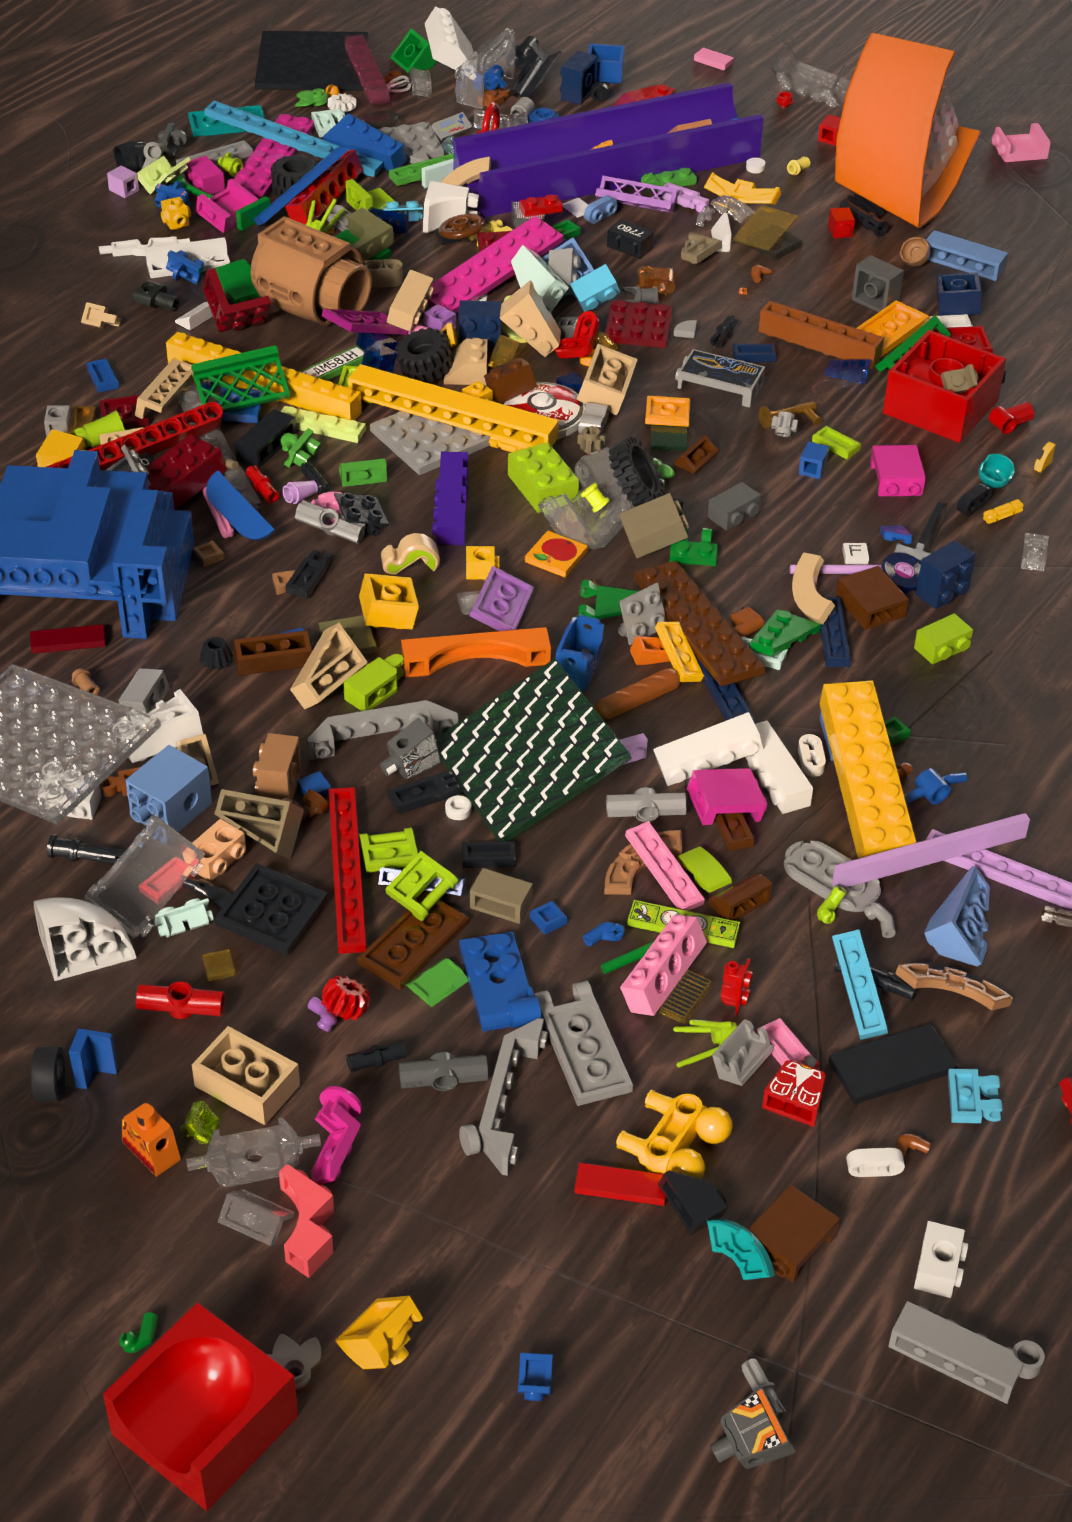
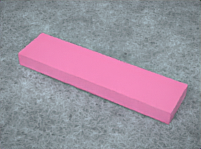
(664, 867)

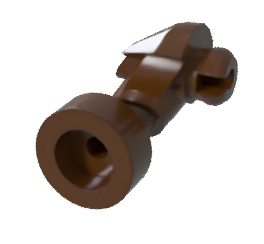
(312, 804)

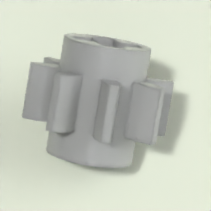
(784, 424)

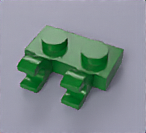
(695, 552)

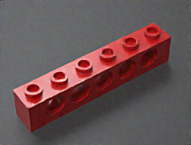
(325, 188)

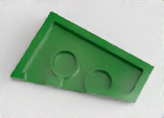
(782, 631)

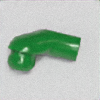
(145, 1336)

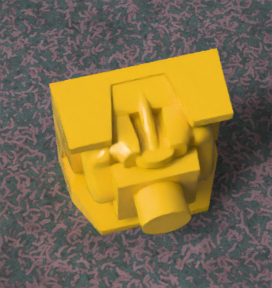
(380, 1333)

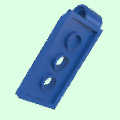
(503, 1003)

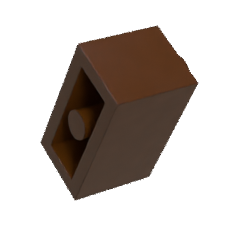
(510, 380)

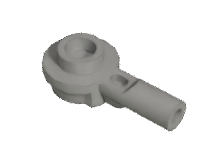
(152, 152)

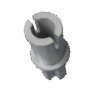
(757, 1379)

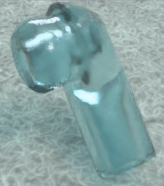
(447, 144)

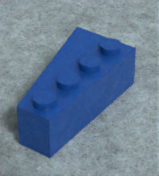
(367, 141)

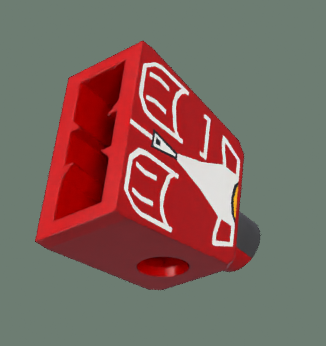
(796, 1091)

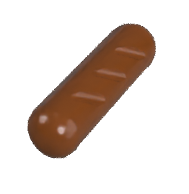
(638, 693)

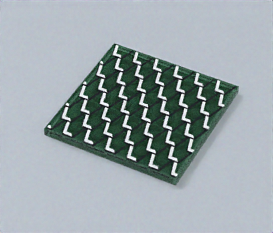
(530, 751)

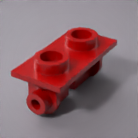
(735, 984)

